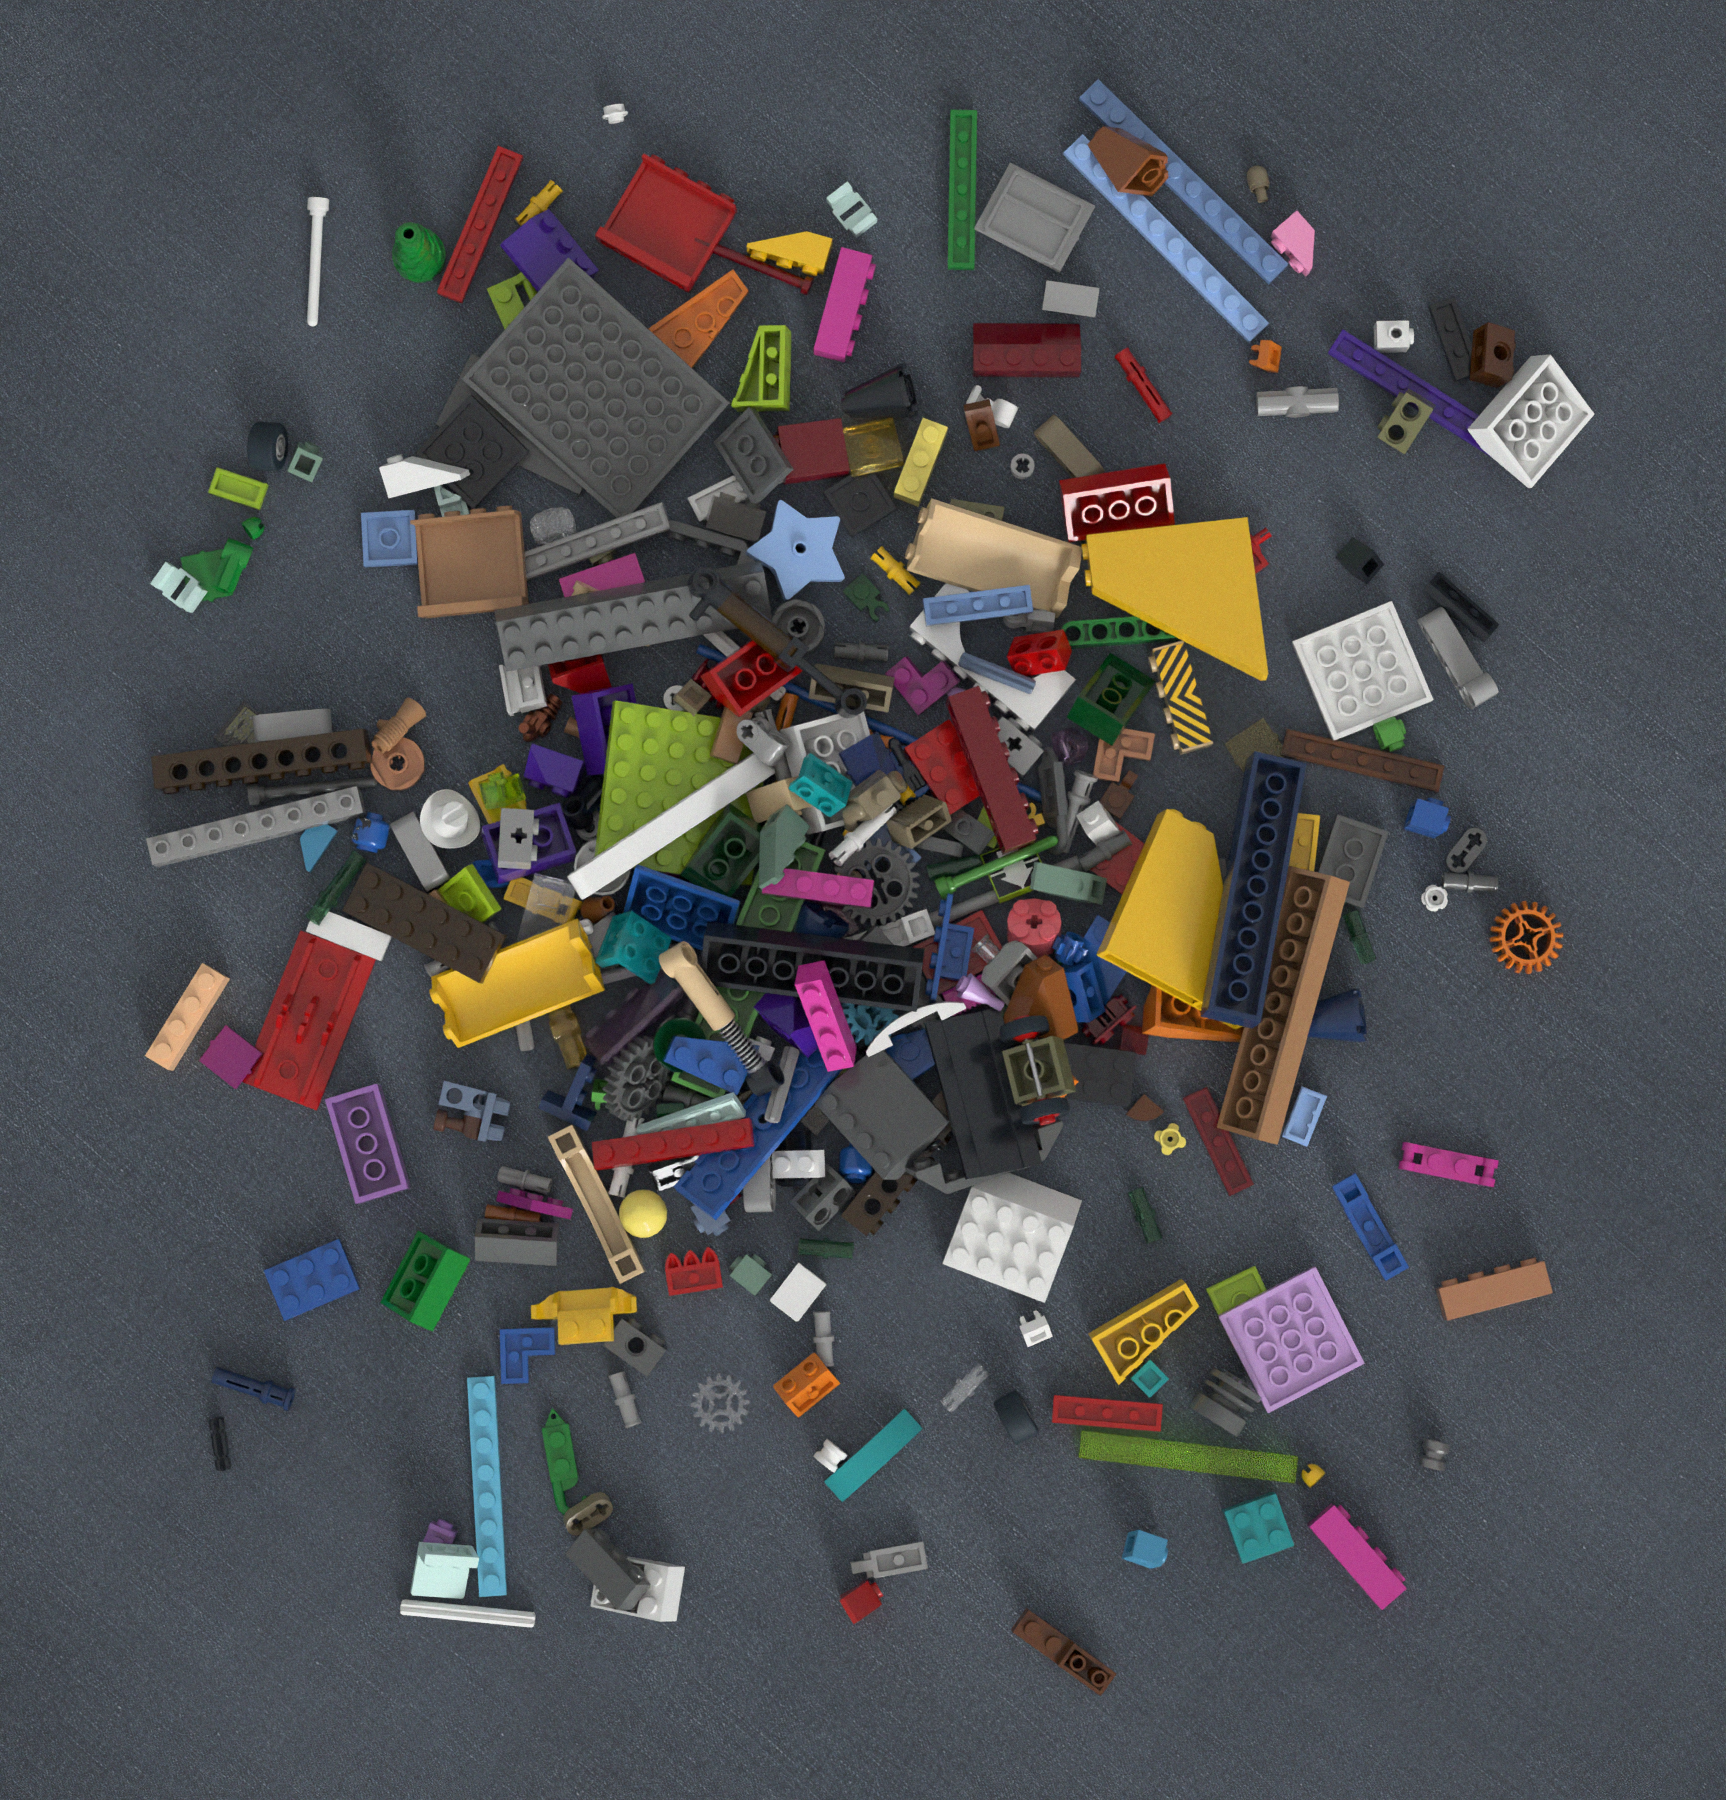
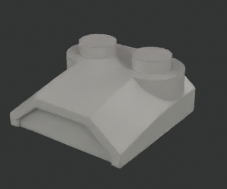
(1006, 968)

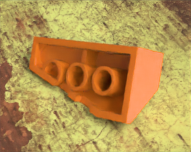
(1176, 1019)

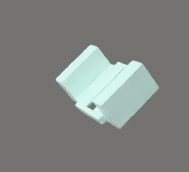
(844, 199)
(168, 580)

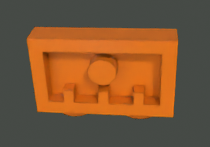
(806, 1384)

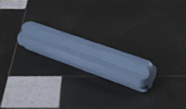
(997, 673)

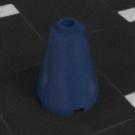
(819, 922)
(1340, 1018)

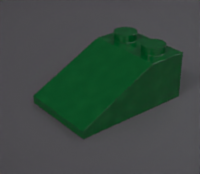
(1110, 699)
(725, 853)

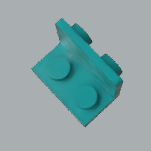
(633, 945)

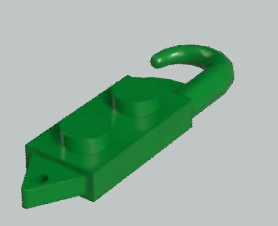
(560, 1458)

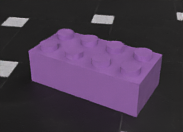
(368, 1143)

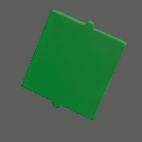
(203, 568)

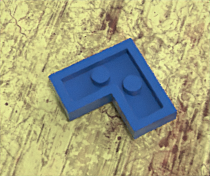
(518, 1345)

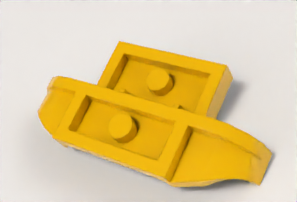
(585, 1314)

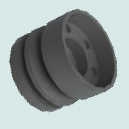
(1225, 1401)

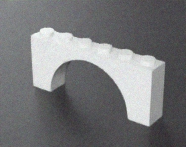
(1027, 708)

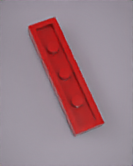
(1107, 1413)

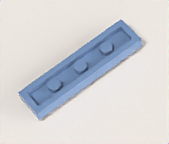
(977, 605)

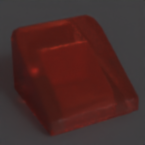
(1133, 1039)

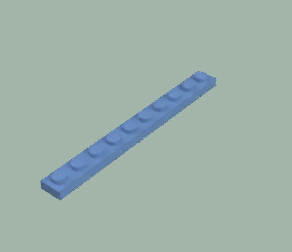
(1190, 186)

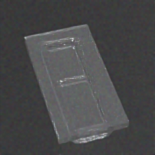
(546, 905)

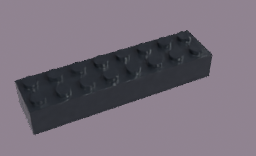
(770, 959)

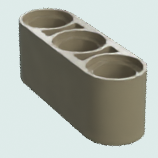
(1067, 449)

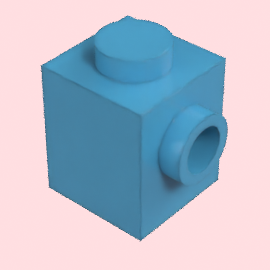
(1145, 1549)

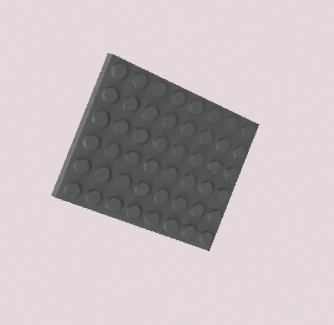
(595, 390)

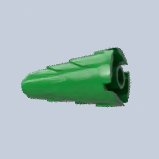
(418, 253)

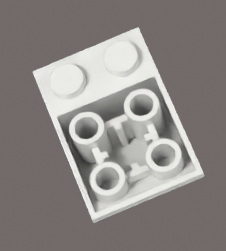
(661, 1598)

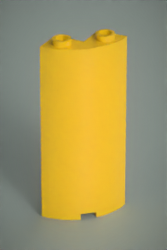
(520, 985)

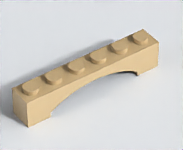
(597, 1203)

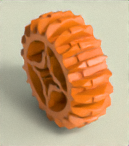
(1530, 949)

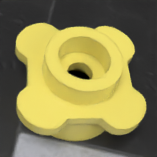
(1162, 1137)

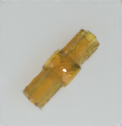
(567, 1034)

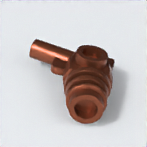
(538, 722)

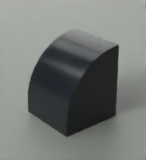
(1360, 560)

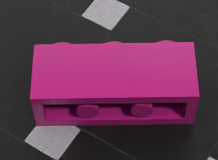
(609, 575)

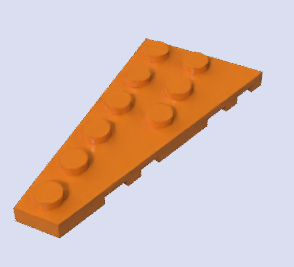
(699, 320)

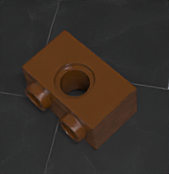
(1492, 355)

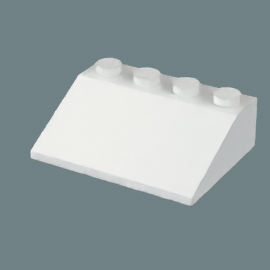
(1531, 419)
(824, 740)

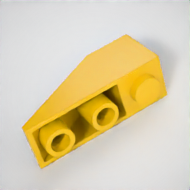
(799, 250)

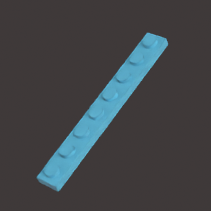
(487, 1486)

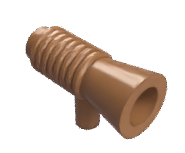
(393, 730)

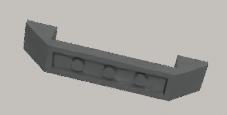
(704, 539)
(954, 1179)

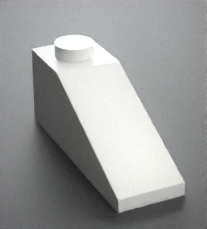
(416, 474)

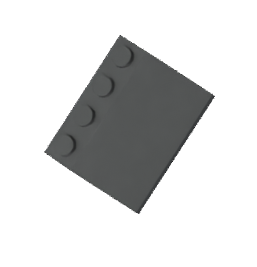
(882, 1114)

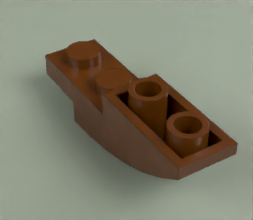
(1063, 1651)

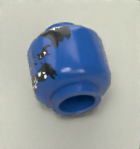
(370, 832)

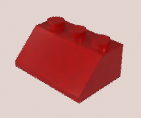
(746, 678)

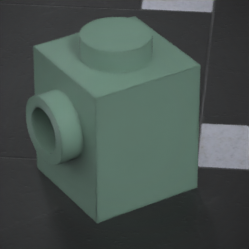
(305, 460)
(750, 1272)

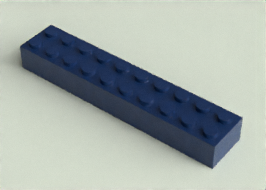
(1253, 890)

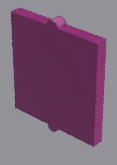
(230, 1057)

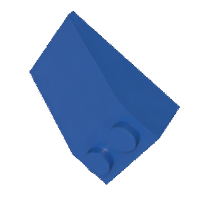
(1106, 973)

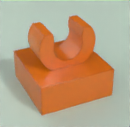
(1268, 356)

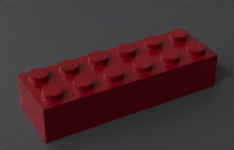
(990, 769)

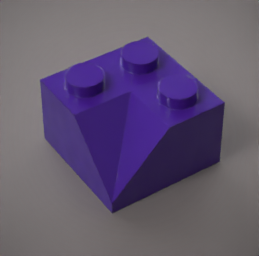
(554, 771)
(788, 1020)

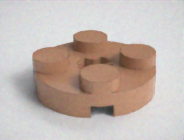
(412, 768)

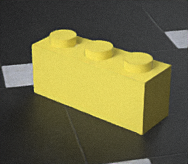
(920, 462)

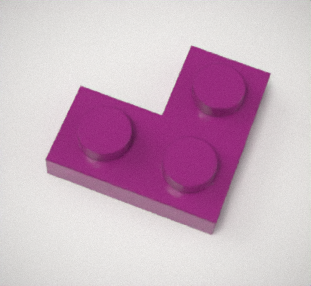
(922, 690)
(534, 1203)

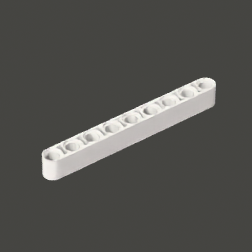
(669, 825)

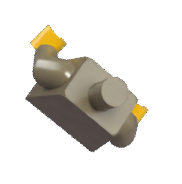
(874, 797)

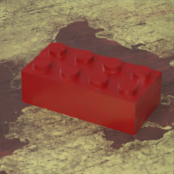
(1117, 501)

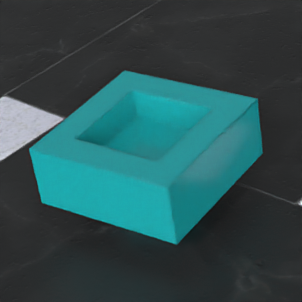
(1149, 1378)

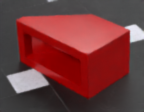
(861, 1600)

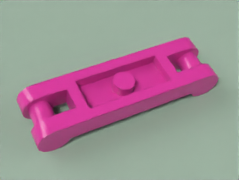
(1448, 1164)

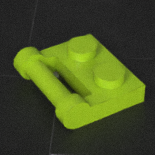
(507, 298)

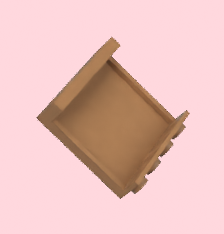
(470, 562)

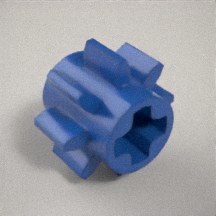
(1070, 948)

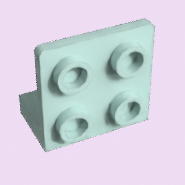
(442, 1569)

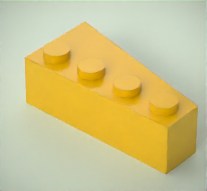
(1140, 1330)

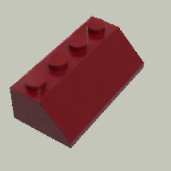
(1026, 350)

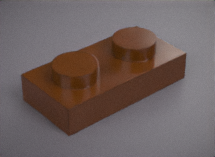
(981, 425)

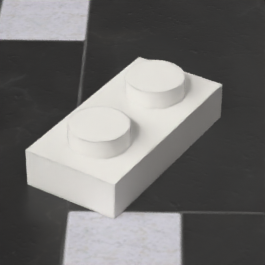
(798, 1164)

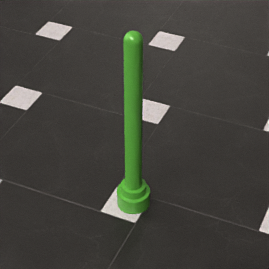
(950, 885)

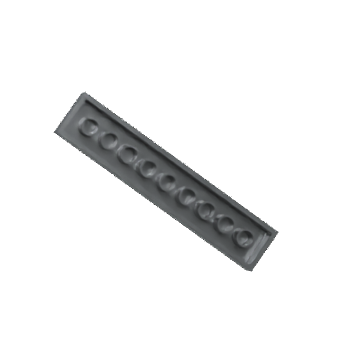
(619, 618)

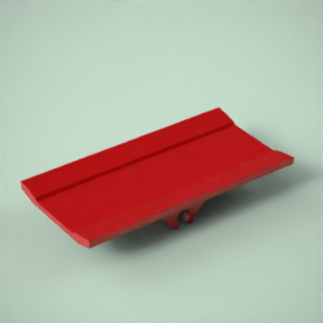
(309, 1019)

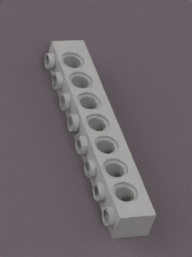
(256, 826)

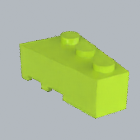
(767, 372)

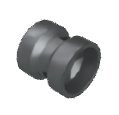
(1434, 1452)

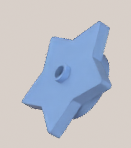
(792, 568)

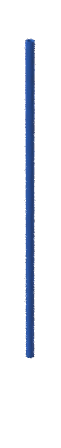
(872, 723)

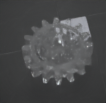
(710, 1394)

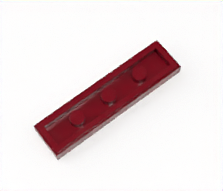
(1217, 1141)

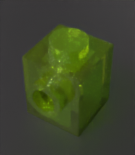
(501, 790)

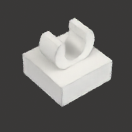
(1035, 1330)

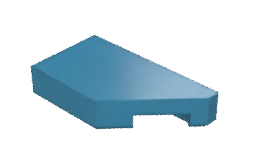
(314, 844)

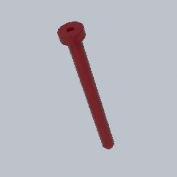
(804, 284)

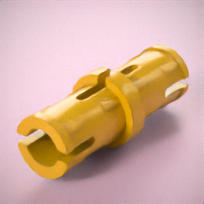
(540, 202)
(895, 570)

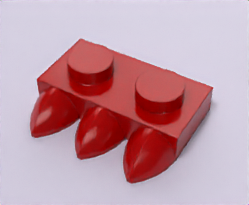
(693, 1275)

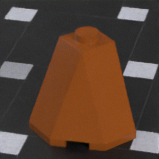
(1129, 161)
(1044, 992)

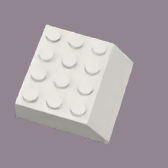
(1013, 1234)

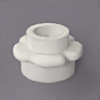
(614, 113)
(1441, 901)

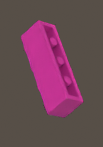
(843, 304)
(823, 888)
(825, 1016)
(1356, 1555)

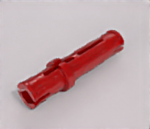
(1137, 376)

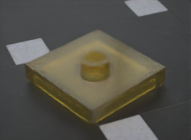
(872, 447)

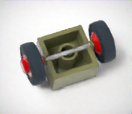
(1037, 1070)

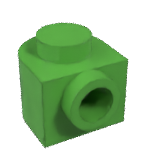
(1390, 734)

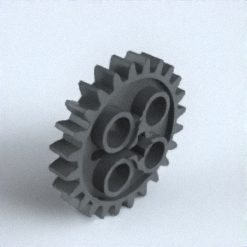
(898, 871)
(635, 1080)

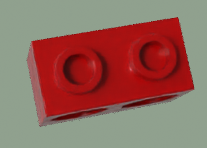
(1039, 653)

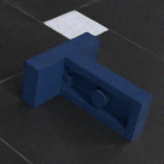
(571, 1108)

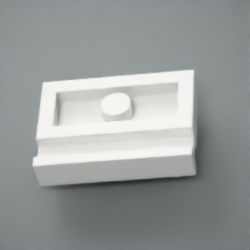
(523, 689)

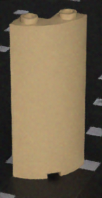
(992, 554)

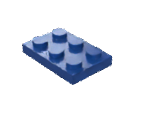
(312, 1279)

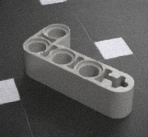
(1456, 658)

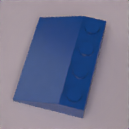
(678, 906)

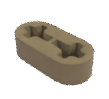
(588, 1513)

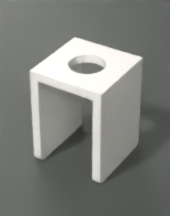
(798, 1292)

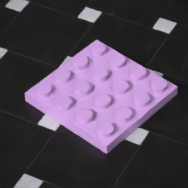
(1291, 1339)

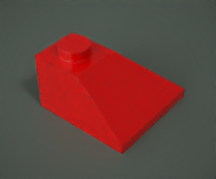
(580, 674)

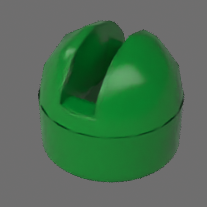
(253, 527)

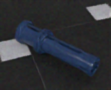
(266, 1391)

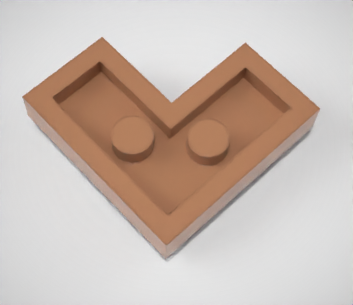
(1129, 744)

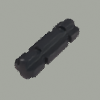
(220, 1444)

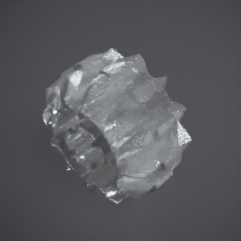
(552, 525)

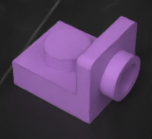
(440, 1532)

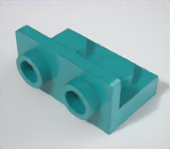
(821, 786)

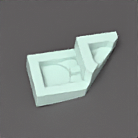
(450, 502)

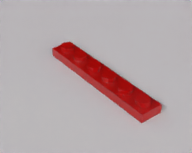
(480, 224)
(673, 1144)

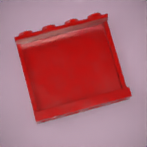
(662, 218)

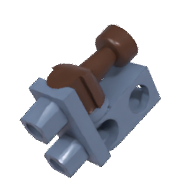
(478, 1112)

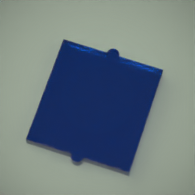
(866, 758)

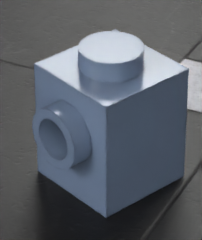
(709, 1225)

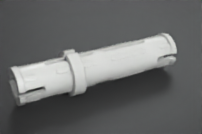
(855, 840)
(622, 1174)

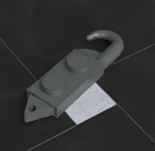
(1054, 798)

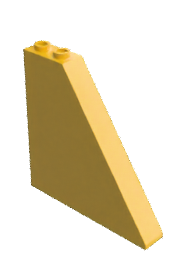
(1188, 583)
(1169, 910)

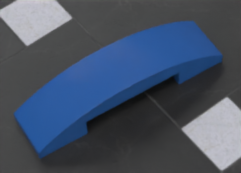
(1369, 1227)

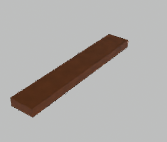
(1362, 760)

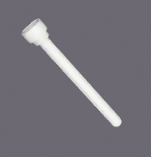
(318, 207)

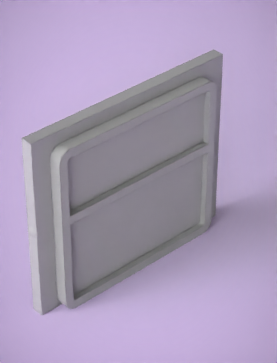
(1034, 217)

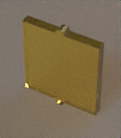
(1255, 738)

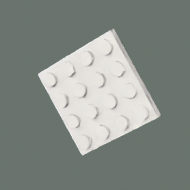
(1362, 671)

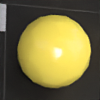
(643, 1213)

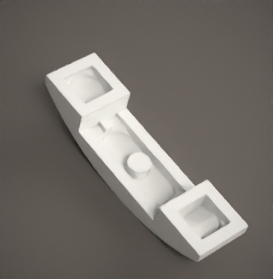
(907, 929)
(944, 1009)

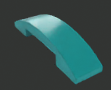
(873, 1455)

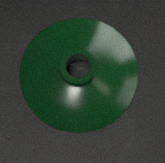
(675, 1027)

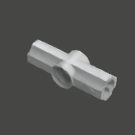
(1297, 402)

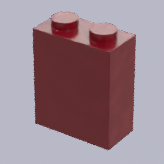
(814, 450)

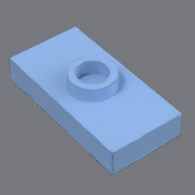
(1304, 1116)

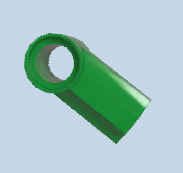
(233, 561)

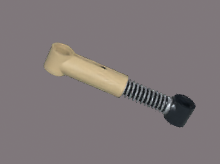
(682, 964)

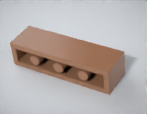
(1493, 1290)

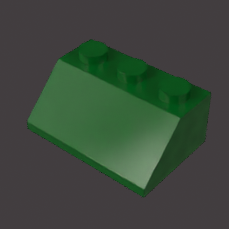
(425, 1281)

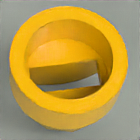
(1313, 1476)

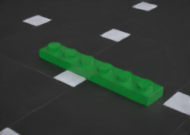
(962, 189)

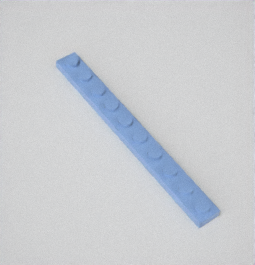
(1171, 245)

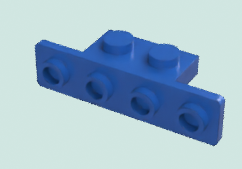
(952, 951)

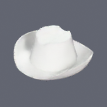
(449, 820)

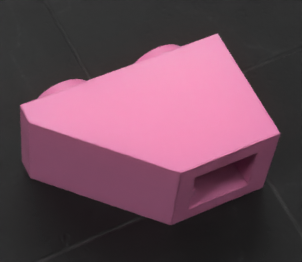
(1296, 240)

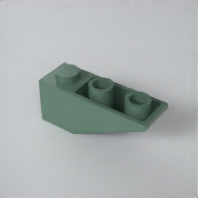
(778, 842)
(1068, 883)

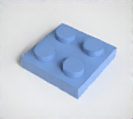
(389, 538)

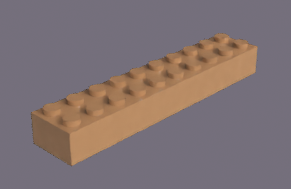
(1274, 1048)

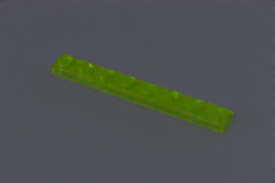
(1188, 1456)

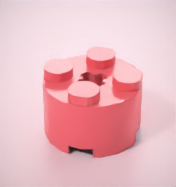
(1035, 925)

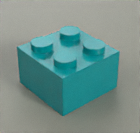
(1258, 1527)

